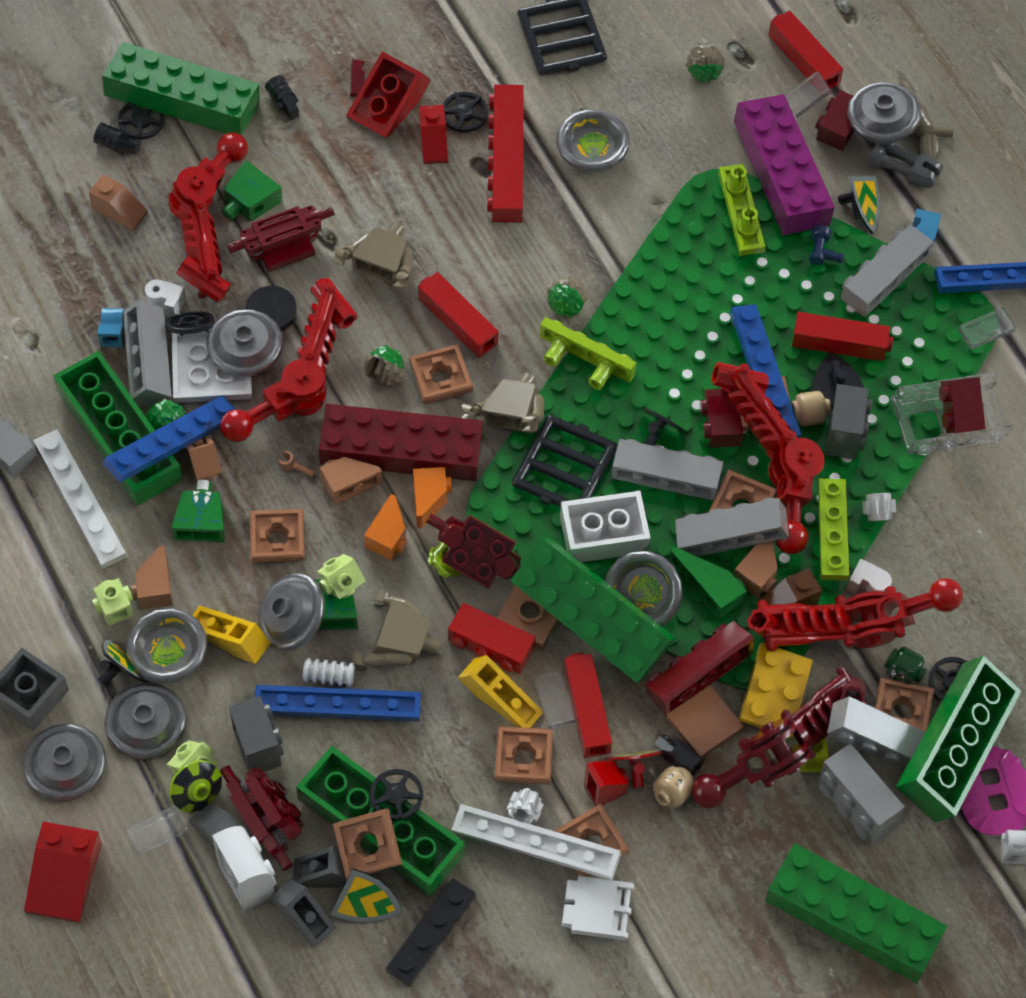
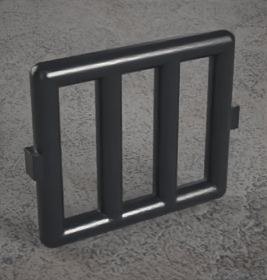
(538, 50)
(541, 441)

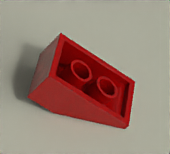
(388, 95)
(62, 871)

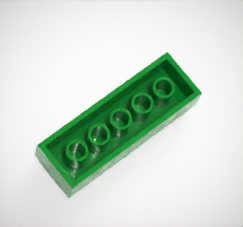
(181, 89)
(113, 421)
(593, 609)
(958, 739)
(341, 791)
(855, 913)

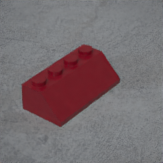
(700, 667)

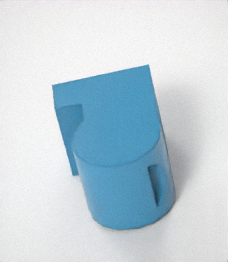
(927, 223)
(111, 326)

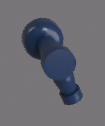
(820, 235)

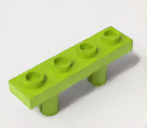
(741, 209)
(578, 344)
(833, 529)

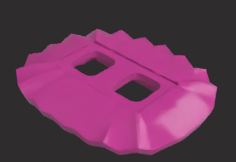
(1011, 786)

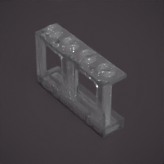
(925, 398)

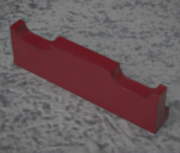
(357, 77)

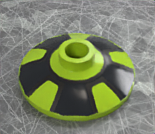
(189, 780)

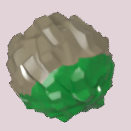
(705, 63)
(567, 297)
(385, 365)
(164, 413)

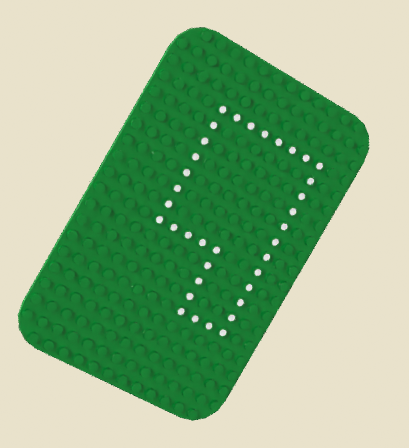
(676, 325)

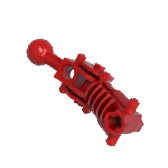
(190, 203)
(303, 380)
(792, 458)
(810, 623)

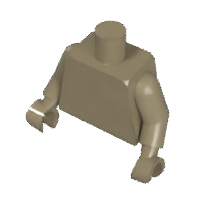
(380, 255)
(511, 406)
(400, 635)

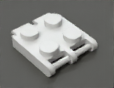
(597, 907)

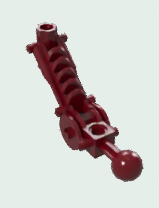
(808, 727)

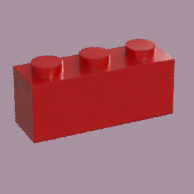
(491, 637)

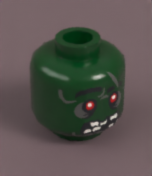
(905, 665)

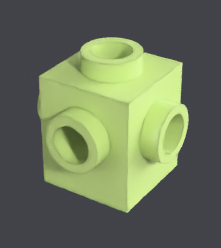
(340, 576)
(113, 601)
(190, 752)

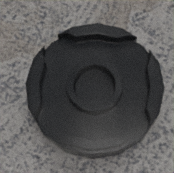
(274, 302)

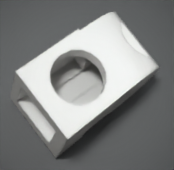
(166, 295)
(868, 578)
(1013, 844)

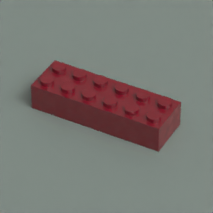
(402, 440)

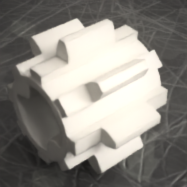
(879, 506)
(525, 806)

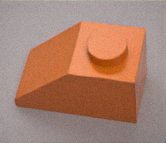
(430, 492)
(387, 532)

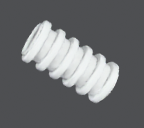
(328, 672)

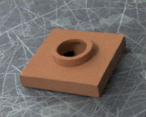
(444, 359)
(741, 487)
(269, 521)
(540, 626)
(914, 696)
(531, 739)
(595, 823)
(349, 836)

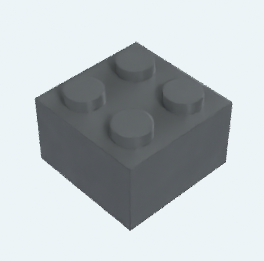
(848, 422)
(30, 689)
(256, 734)

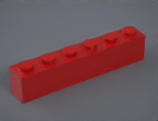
(507, 153)

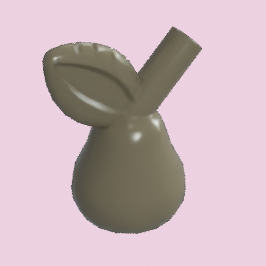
(928, 134)

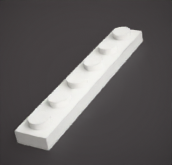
(80, 499)
(536, 841)

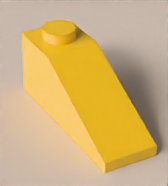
(233, 634)
(499, 692)

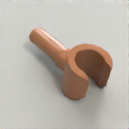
(292, 464)

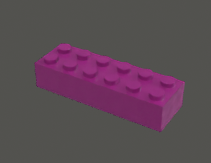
(783, 164)

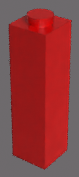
(804, 48)
(458, 314)
(842, 336)
(587, 705)

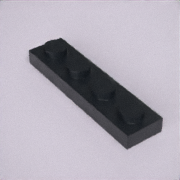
(431, 932)

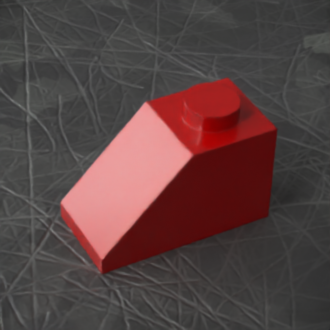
(433, 134)
(605, 781)

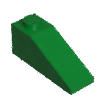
(710, 582)

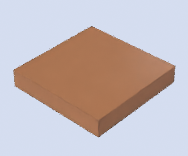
(705, 721)

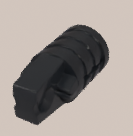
(283, 96)
(115, 139)
(680, 754)

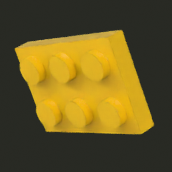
(774, 685)

